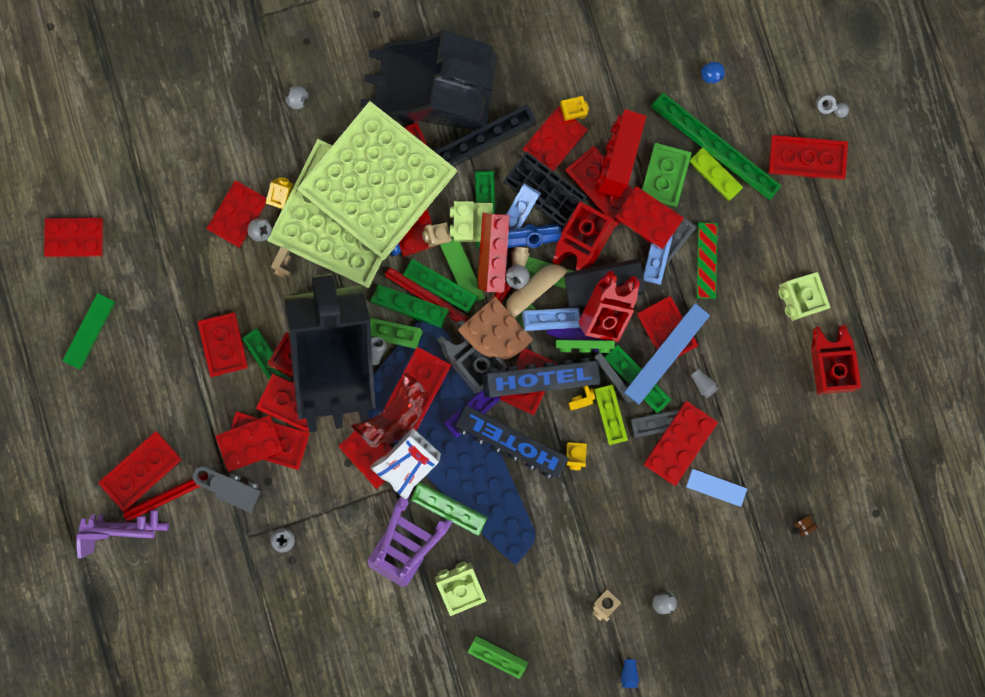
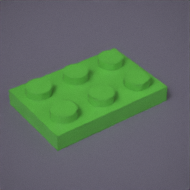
(666, 174)

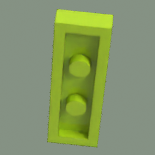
(715, 174)
(610, 414)

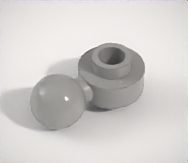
(840, 109)

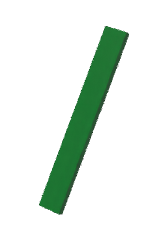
(716, 146)

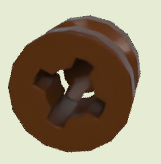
(805, 525)

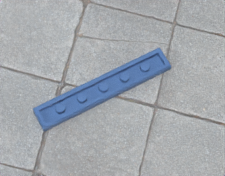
(666, 354)

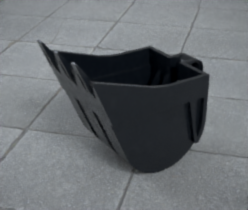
(435, 80)
(330, 352)

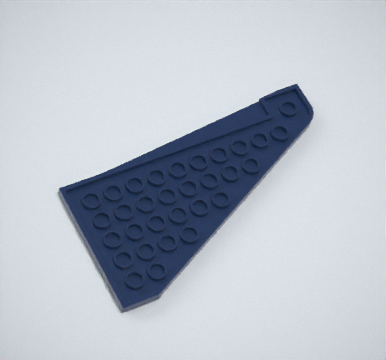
(466, 468)

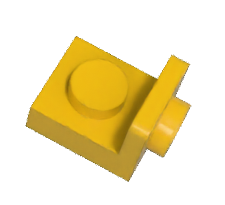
(574, 108)
(279, 192)
(579, 401)
(577, 455)

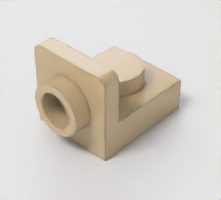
(436, 234)
(281, 260)

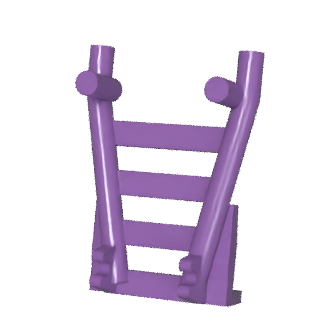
(101, 530)
(403, 576)

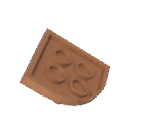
(495, 332)

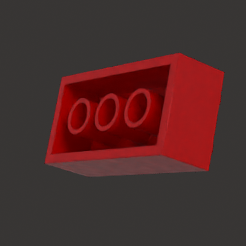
(621, 153)

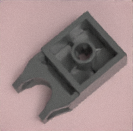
(464, 360)
(229, 487)

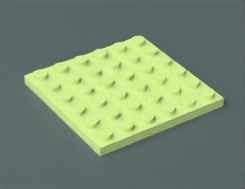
(377, 180)
(319, 238)

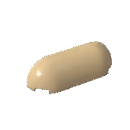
(535, 288)

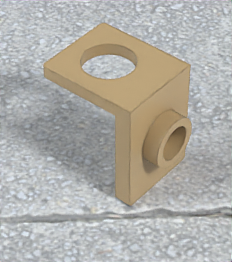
(599, 611)

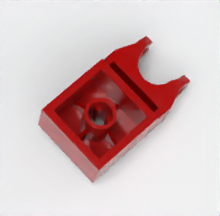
(580, 242)
(609, 308)
(834, 357)

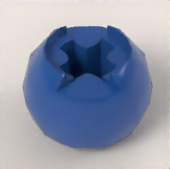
(712, 72)

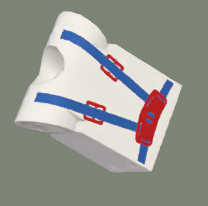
(407, 463)

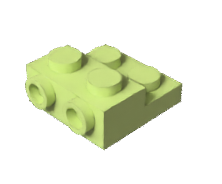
(468, 220)
(803, 296)
(459, 588)

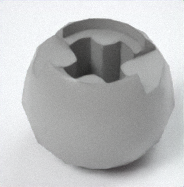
(296, 97)
(259, 229)
(517, 276)
(287, 535)
(664, 603)

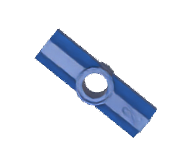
(541, 234)

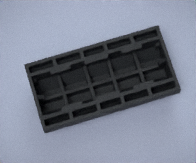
(557, 196)
(583, 282)

